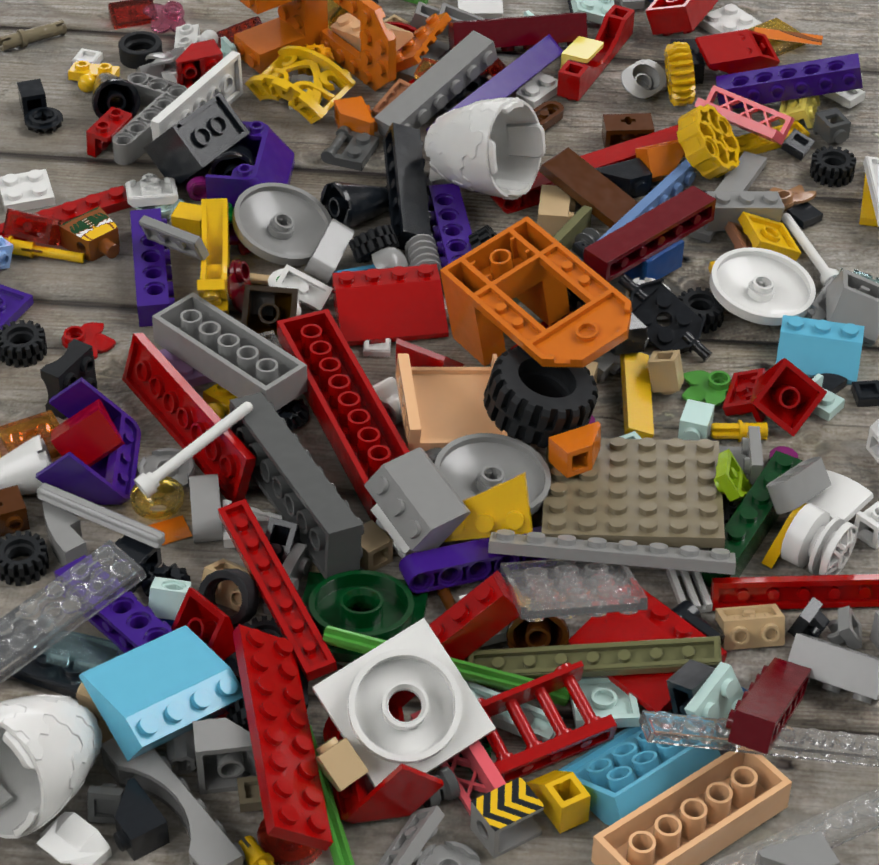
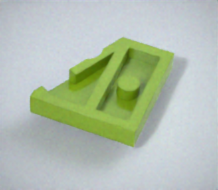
(730, 477)

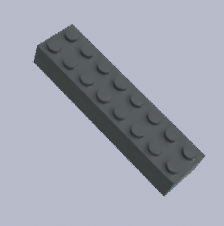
(299, 488)

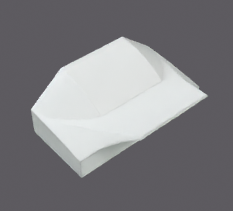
(74, 841)

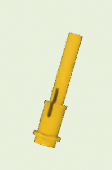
(24, 248)

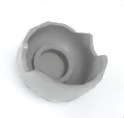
(389, 258)

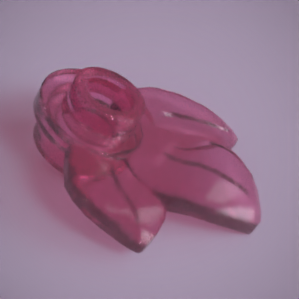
(165, 16)

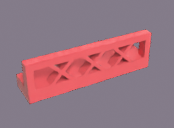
(744, 119)
(481, 766)

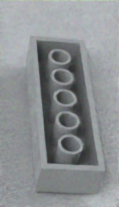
(228, 351)

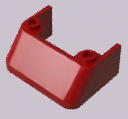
(396, 795)

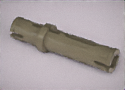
(24, 37)

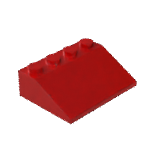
(390, 304)
(649, 624)

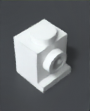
(867, 520)

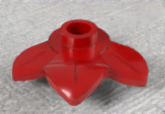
(90, 334)

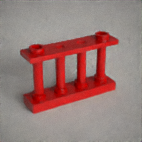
(566, 741)

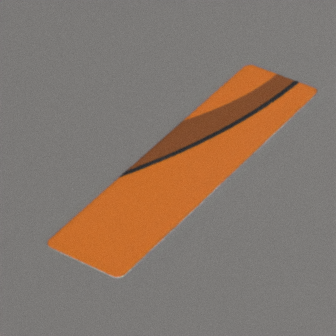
(790, 36)

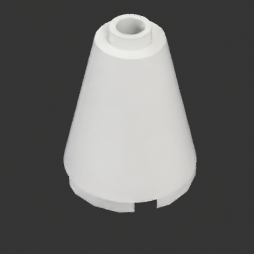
(22, 465)

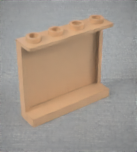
(442, 403)

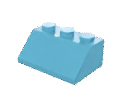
(821, 346)

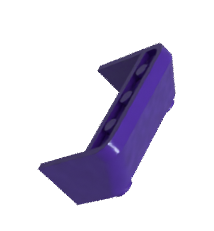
(272, 165)
(111, 477)

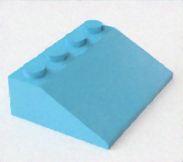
(160, 690)
(632, 771)

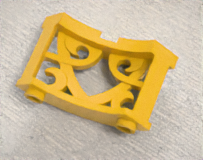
(270, 85)

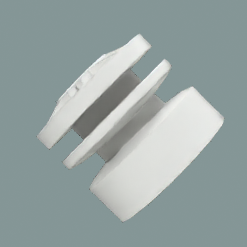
(818, 541)

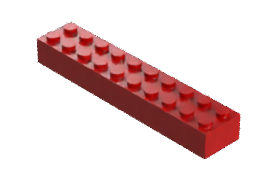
(342, 399)

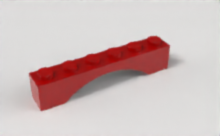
(615, 30)

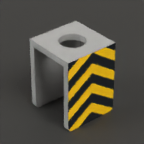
(504, 817)

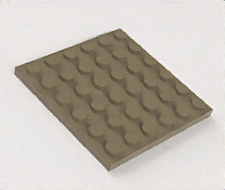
(641, 494)

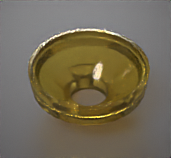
(169, 494)

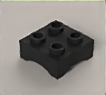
(74, 364)

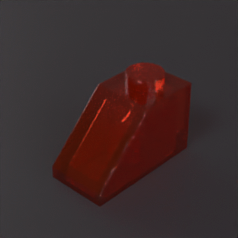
(33, 227)

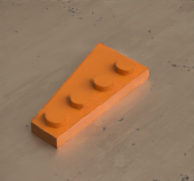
(424, 37)

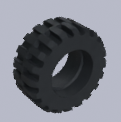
(538, 400)

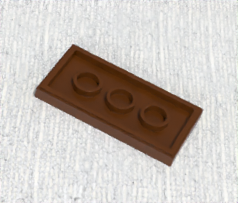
(588, 186)

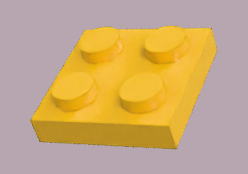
(769, 235)

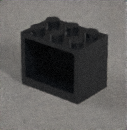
(197, 139)

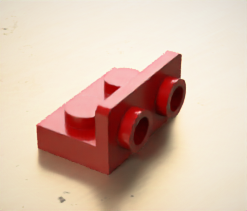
(104, 129)
(740, 394)

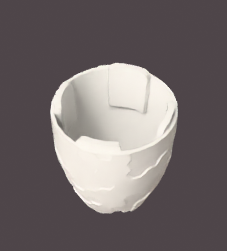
(488, 147)
(44, 759)

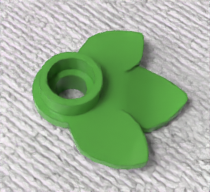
(707, 386)

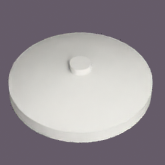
(761, 285)

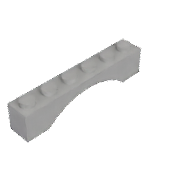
(155, 775)

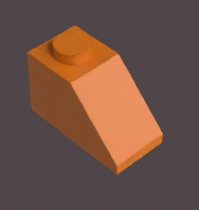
(660, 158)

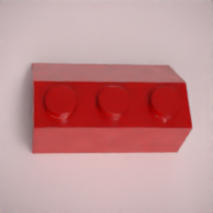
(475, 617)

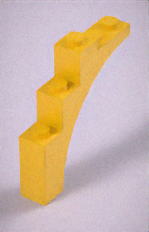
(214, 269)

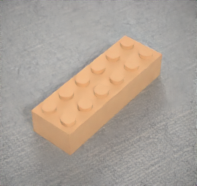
(697, 814)

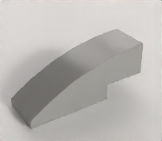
(424, 10)
(64, 534)

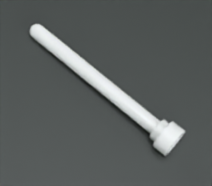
(822, 267)
(149, 482)

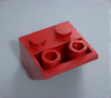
(197, 61)

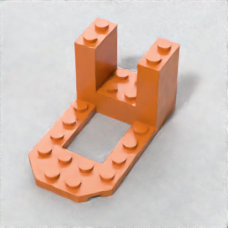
(307, 23)
(537, 271)

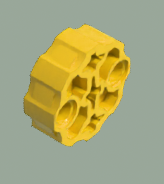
(708, 141)

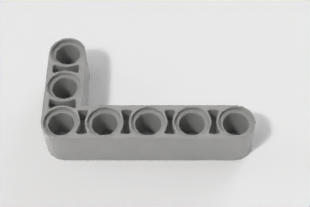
(155, 96)

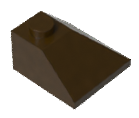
(266, 306)

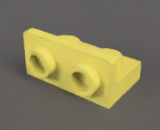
(801, 109)

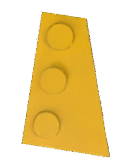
(496, 509)

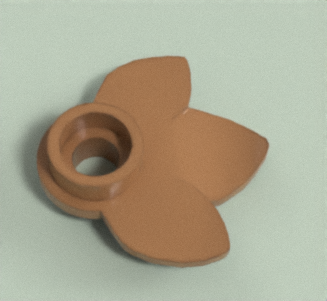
(794, 196)

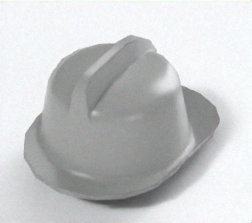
(643, 78)

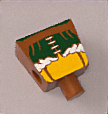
(91, 234)

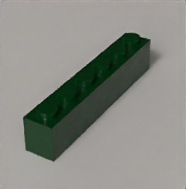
(753, 517)

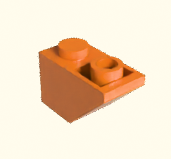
(355, 115)
(575, 449)

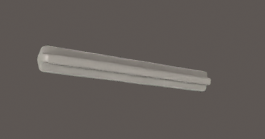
(101, 515)

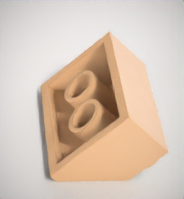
(349, 28)

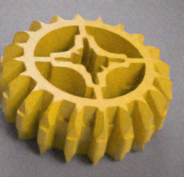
(680, 73)

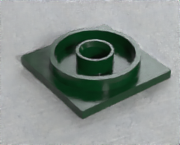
(382, 604)

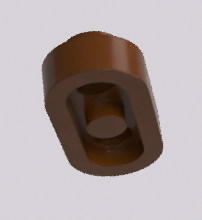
(549, 113)

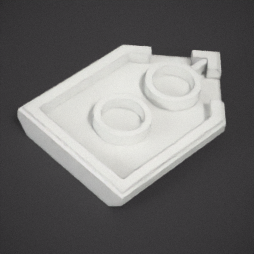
(151, 191)

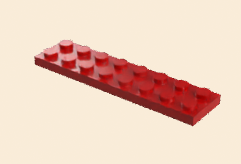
(187, 416)
(281, 739)

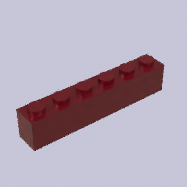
(522, 30)
(650, 233)
(768, 705)

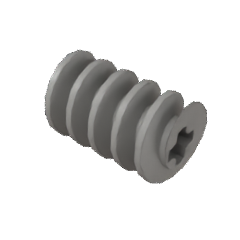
(422, 250)

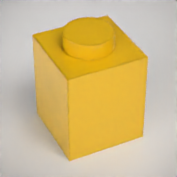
(188, 218)

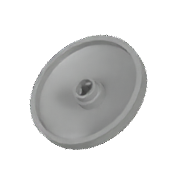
(279, 222)
(486, 459)

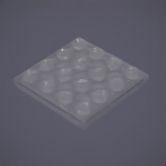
(571, 589)

